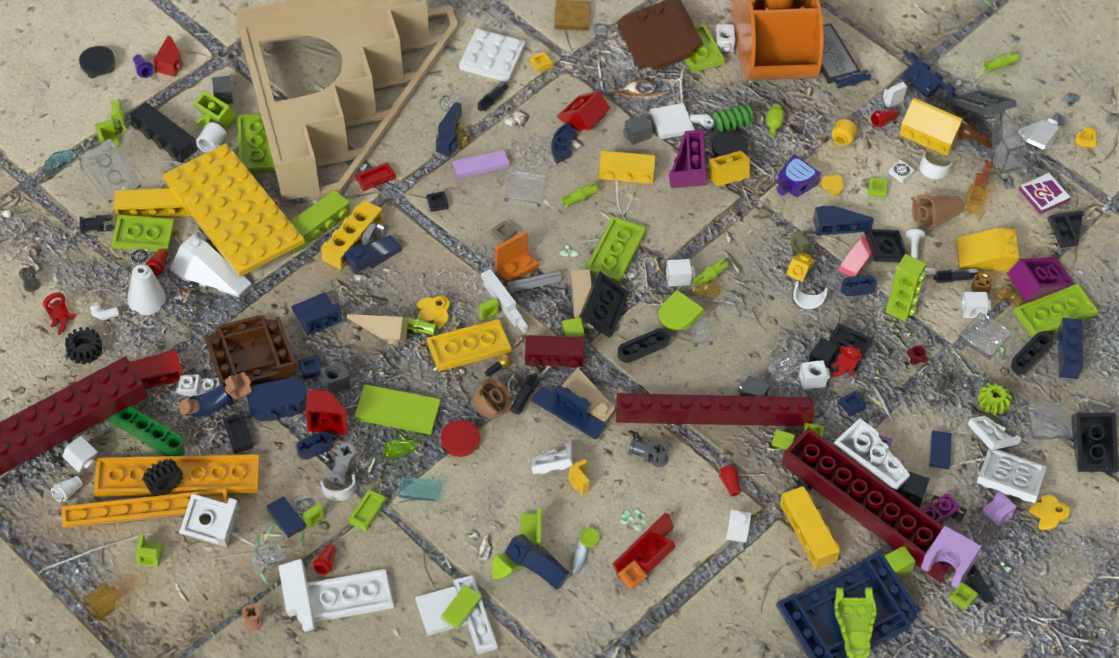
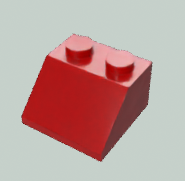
(585, 111)
(325, 413)

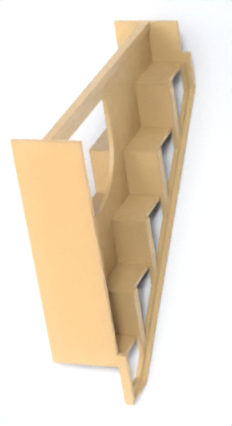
(312, 127)

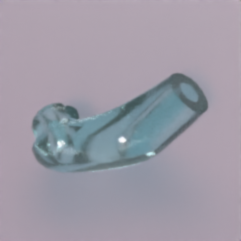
(56, 159)

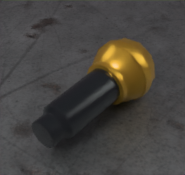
(503, 362)

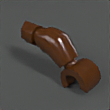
(969, 132)

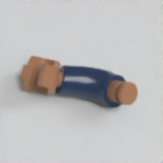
(210, 402)

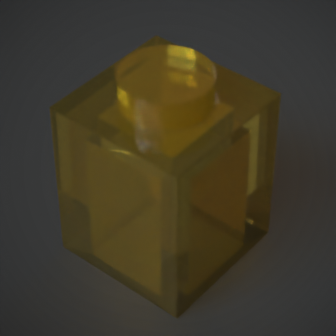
(975, 199)
(103, 600)

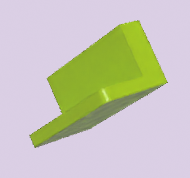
(531, 527)

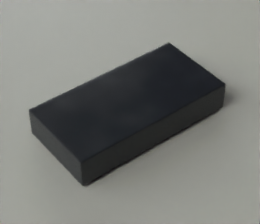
(237, 433)

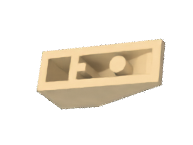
(388, 328)

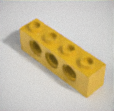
(350, 233)

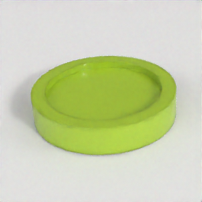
(589, 537)

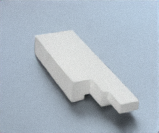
(505, 300)
(296, 593)

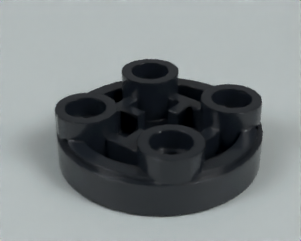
(97, 61)
(728, 142)

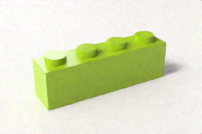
(320, 218)

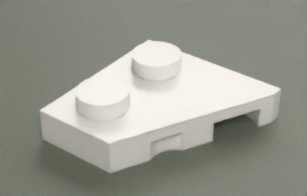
(991, 433)
(553, 460)

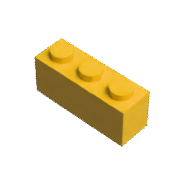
(626, 167)

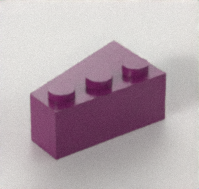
(690, 163)

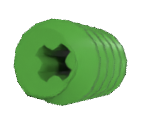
(733, 116)

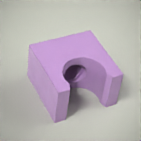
(955, 550)

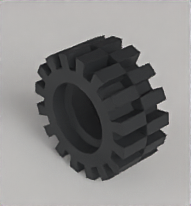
(83, 354)
(162, 477)

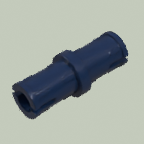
(852, 79)

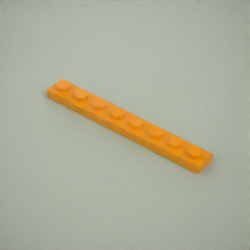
(133, 509)

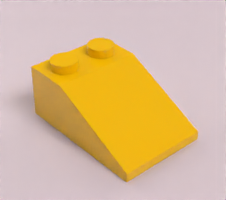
(988, 250)

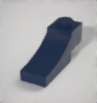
(447, 137)
(372, 254)
(538, 560)

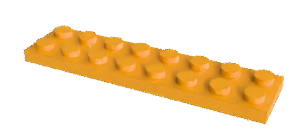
(200, 473)

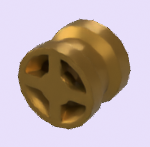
(981, 283)

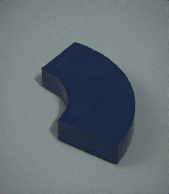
(561, 143)

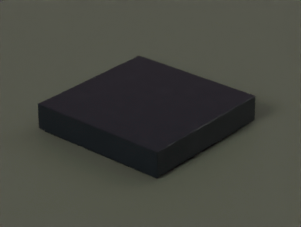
(886, 245)

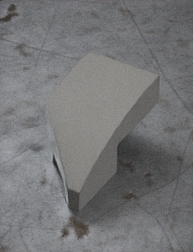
(374, 230)

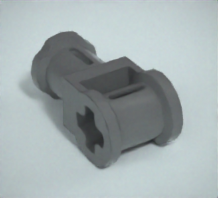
(650, 451)

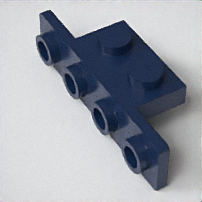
(923, 79)
(569, 408)

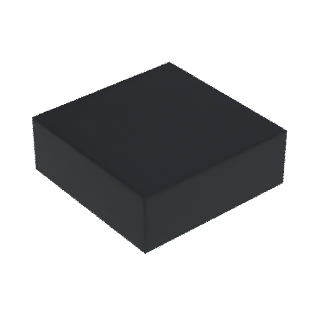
(437, 201)

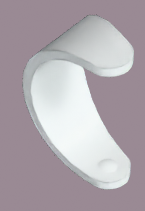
(933, 171)
(808, 301)
(339, 495)

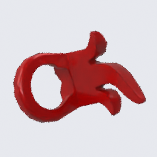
(57, 310)
(848, 359)

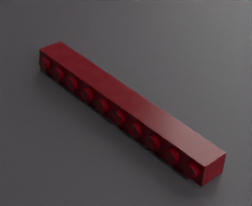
(714, 409)

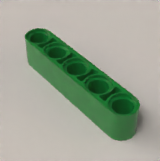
(150, 433)

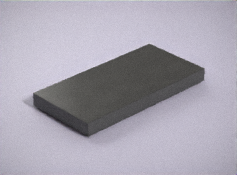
(983, 102)

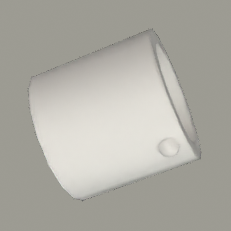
(211, 137)

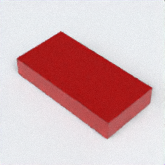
(375, 176)

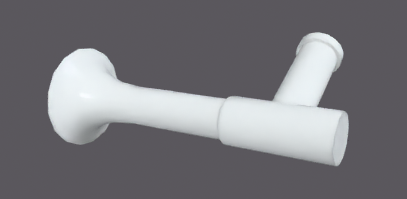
(915, 235)

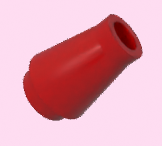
(883, 117)
(158, 261)
(730, 479)
(324, 561)

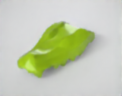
(856, 622)

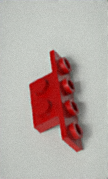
(649, 547)

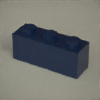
(1070, 348)

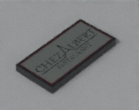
(836, 58)

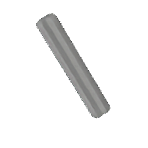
(535, 281)

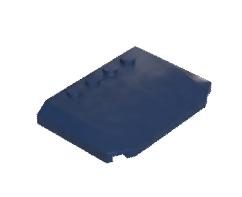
(813, 612)

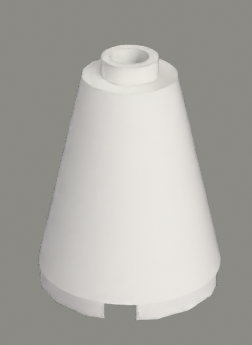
(145, 291)

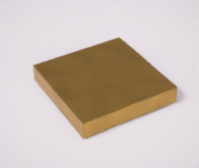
(572, 15)

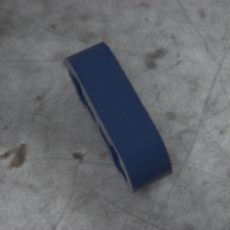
(858, 285)
(314, 445)

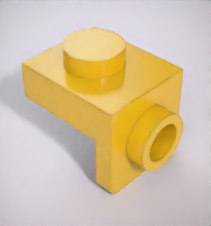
(800, 266)
(577, 477)

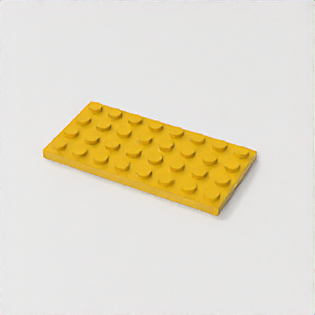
(233, 209)

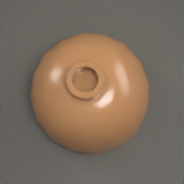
(491, 398)

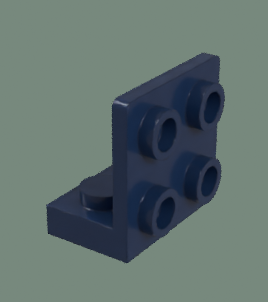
(317, 313)

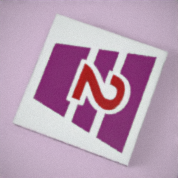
(1044, 193)

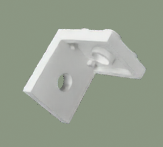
(221, 523)

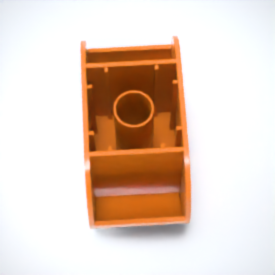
(778, 38)

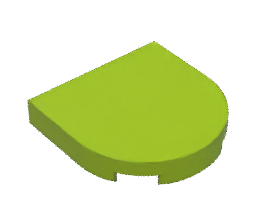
(679, 312)

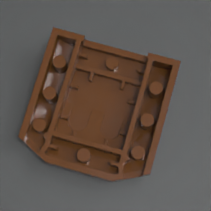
(659, 34)
(251, 347)

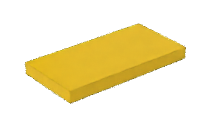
(468, 345)

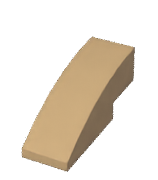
(580, 287)

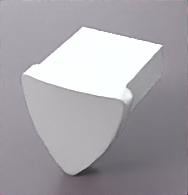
(894, 94)

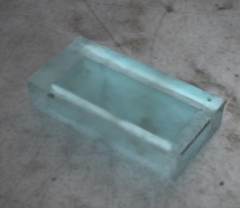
(420, 489)

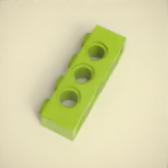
(906, 288)

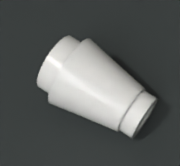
(64, 490)

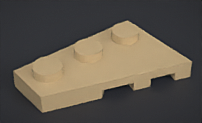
(583, 387)

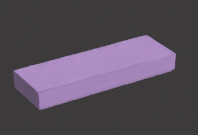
(480, 164)

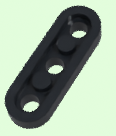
(648, 340)
(1034, 348)

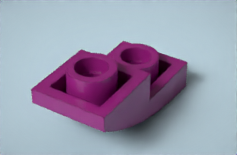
(942, 508)

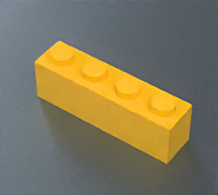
(148, 203)
(810, 527)

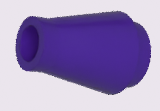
(143, 67)

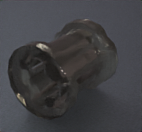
(29, 278)

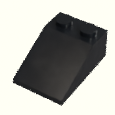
(1095, 442)

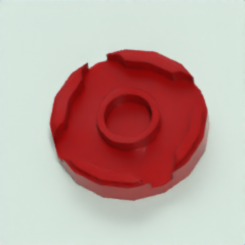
(460, 438)

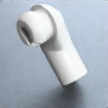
(703, 119)
(103, 314)

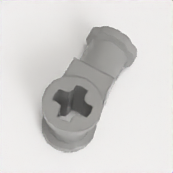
(343, 462)

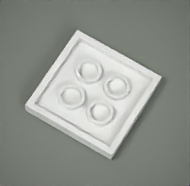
(492, 55)
(1011, 475)

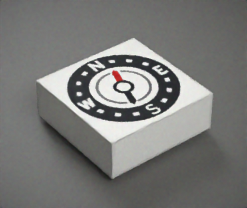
(901, 171)

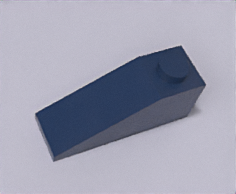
(836, 220)

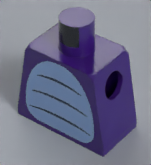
(797, 177)

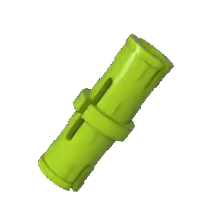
(1001, 61)
(118, 115)
(579, 194)
(711, 272)
(418, 325)

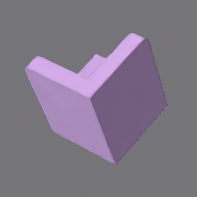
(1000, 509)

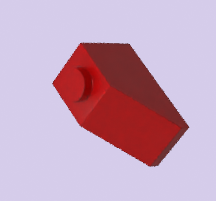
(168, 58)

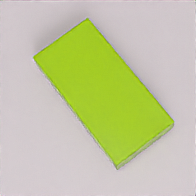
(367, 510)
(461, 607)

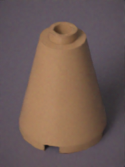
(935, 209)

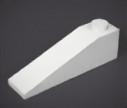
(1041, 133)
(203, 264)
(866, 448)

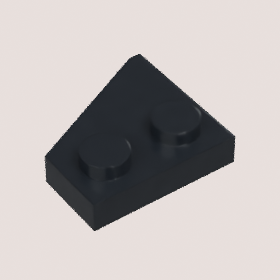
(1067, 228)
(846, 336)

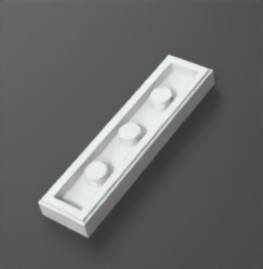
(478, 620)

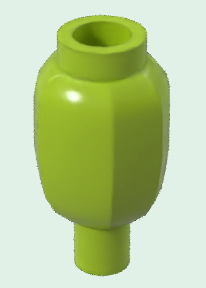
(775, 118)

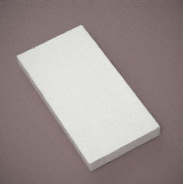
(350, 595)

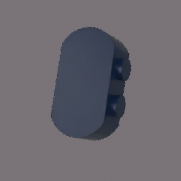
(277, 399)

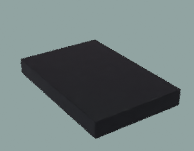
(604, 304)

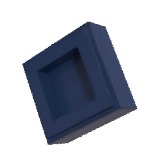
(309, 367)
(852, 404)

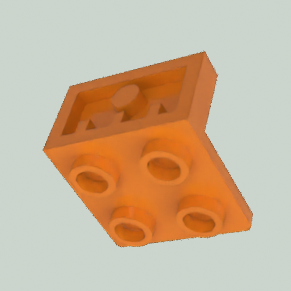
(513, 258)

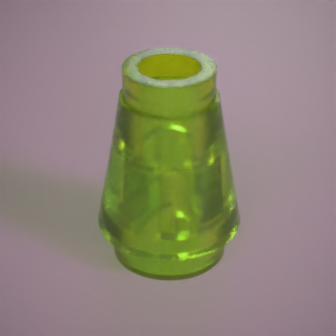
(397, 448)

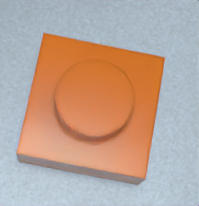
(632, 575)

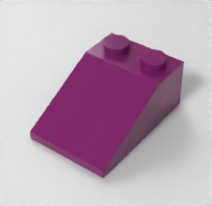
(1039, 277)

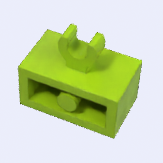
(214, 111)

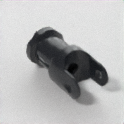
(96, 223)

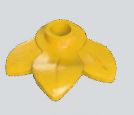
(432, 312)
(1047, 512)

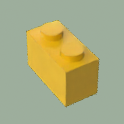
(729, 168)

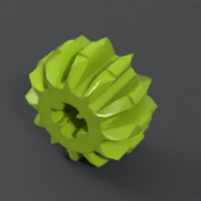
(994, 398)

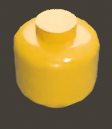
(844, 132)

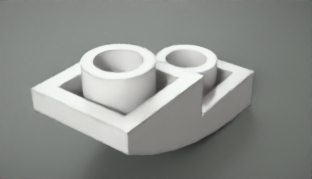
(194, 385)

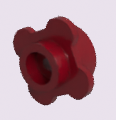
(919, 351)

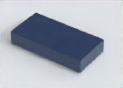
(940, 449)
(285, 517)

